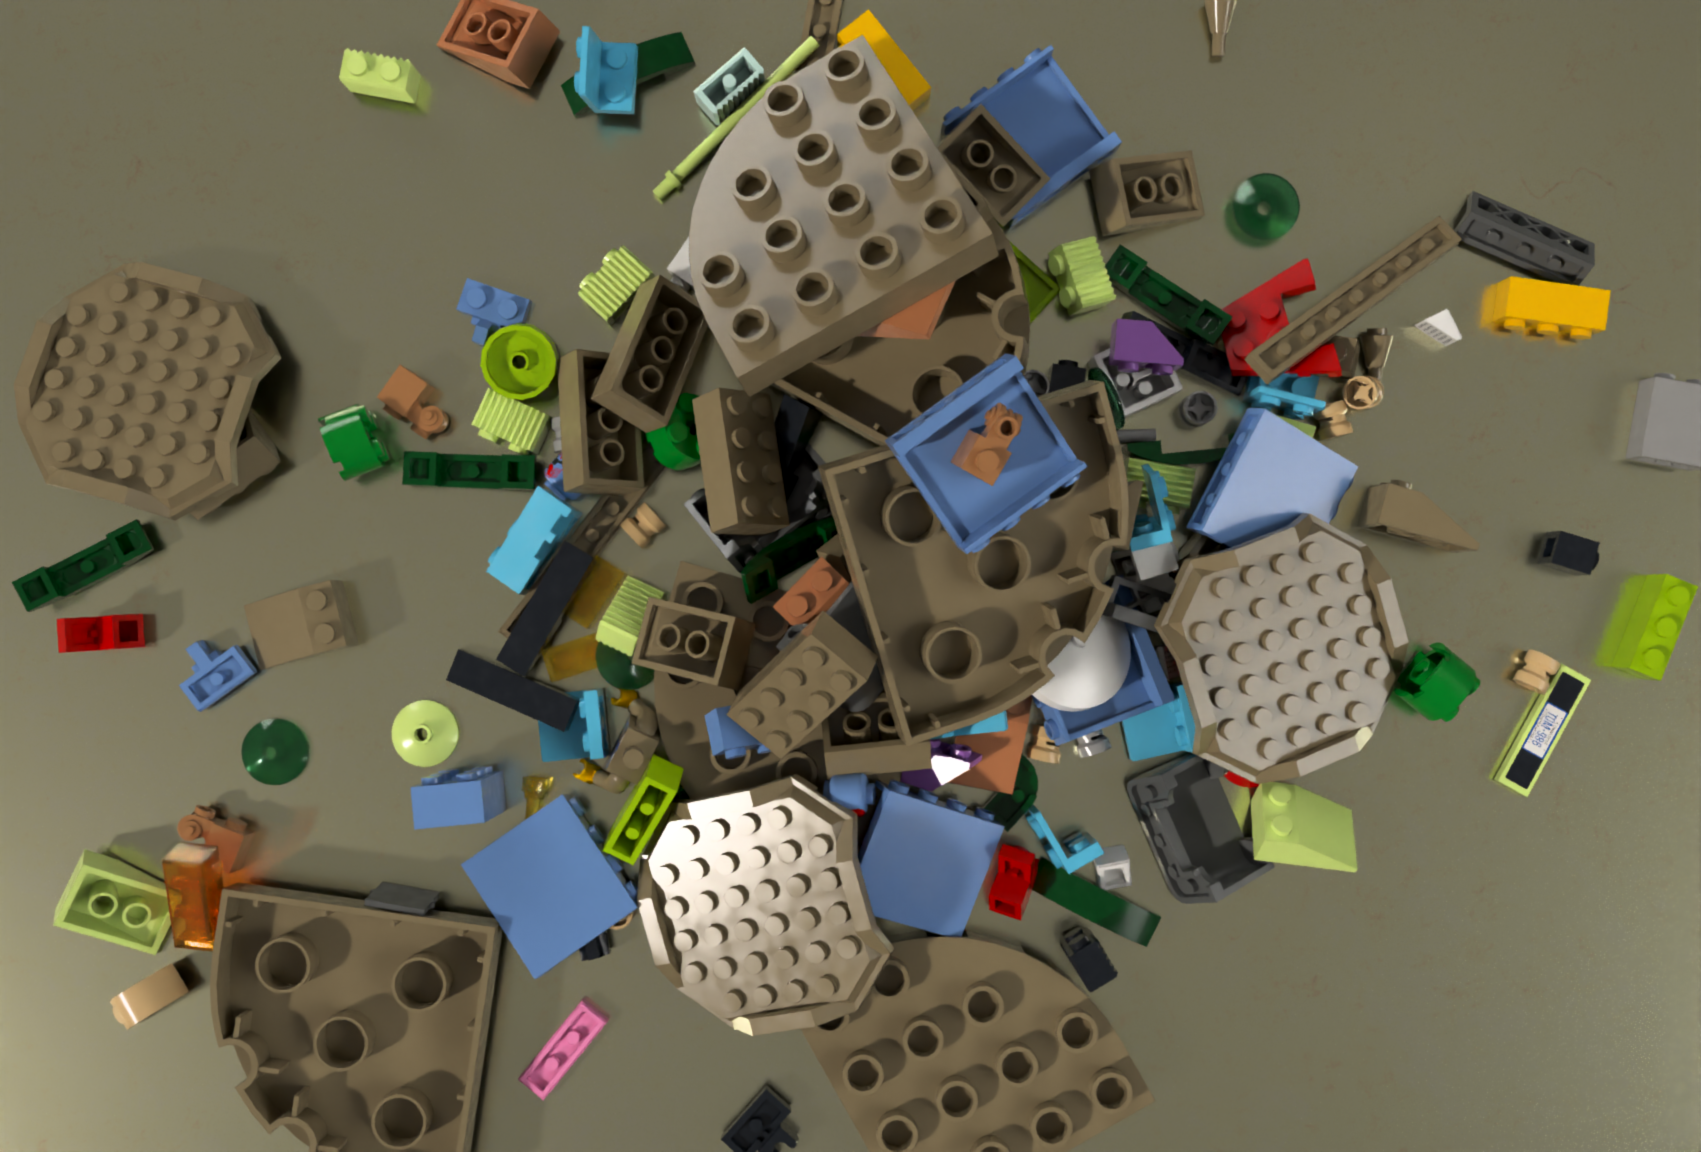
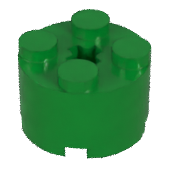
(352, 442)
(677, 442)
(1437, 683)

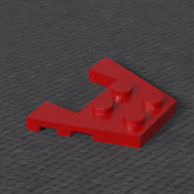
(1262, 315)

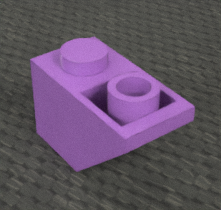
(1142, 345)
(947, 763)

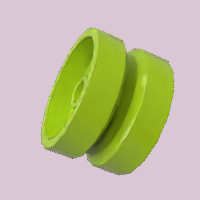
(502, 371)

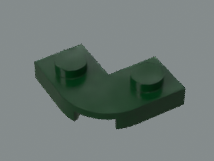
(1011, 808)

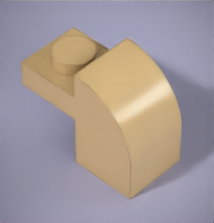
(148, 996)

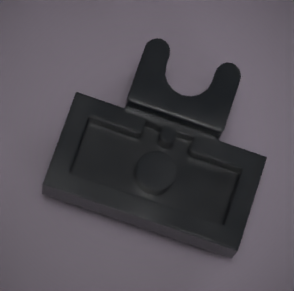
(761, 1125)

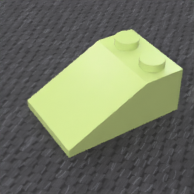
(1301, 828)
(114, 903)

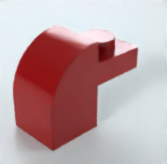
(100, 633)
(1013, 881)

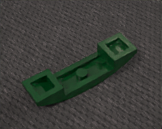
(655, 56)
(1165, 298)
(1153, 452)
(469, 471)
(784, 557)
(84, 568)
(1095, 903)

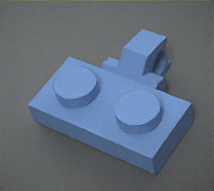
(491, 309)
(215, 674)

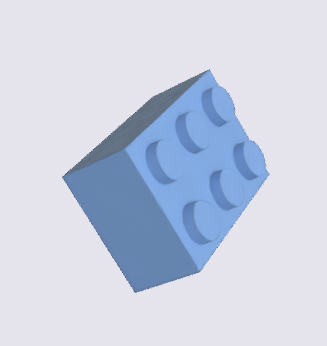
(458, 798)

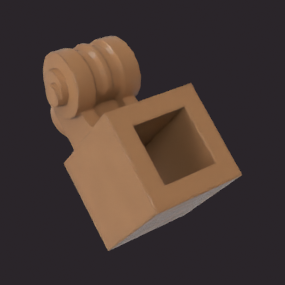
(406, 397)
(987, 452)
(229, 835)

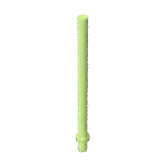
(674, 178)

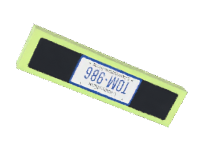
(1542, 731)

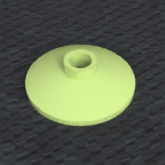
(441, 733)

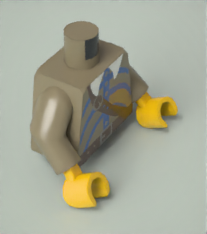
(631, 750)

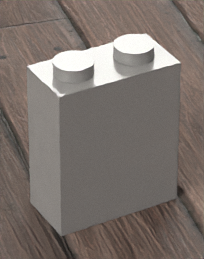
(1667, 423)

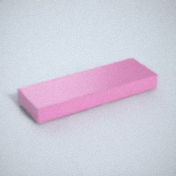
(563, 1049)

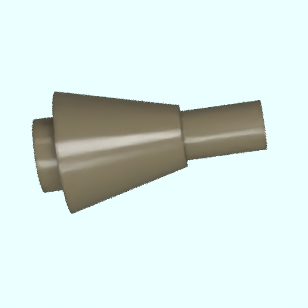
(1219, 19)
(1376, 348)

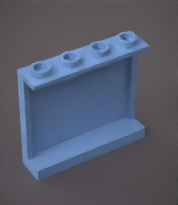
(1046, 120)
(1269, 481)
(963, 503)
(1141, 691)
(926, 858)
(552, 884)

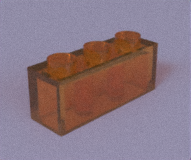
(193, 893)

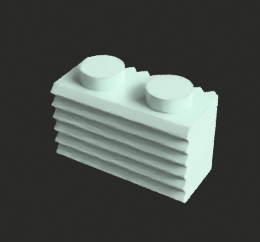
(729, 86)

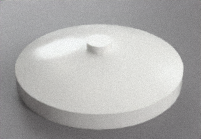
(1089, 671)

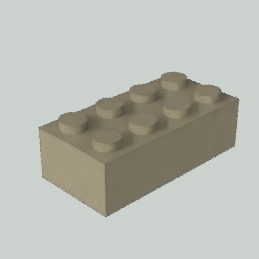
(652, 355)
(597, 445)
(740, 462)
(802, 685)

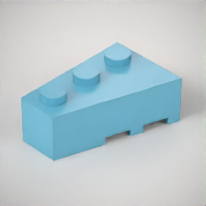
(532, 540)

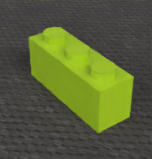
(1654, 626)
(643, 809)

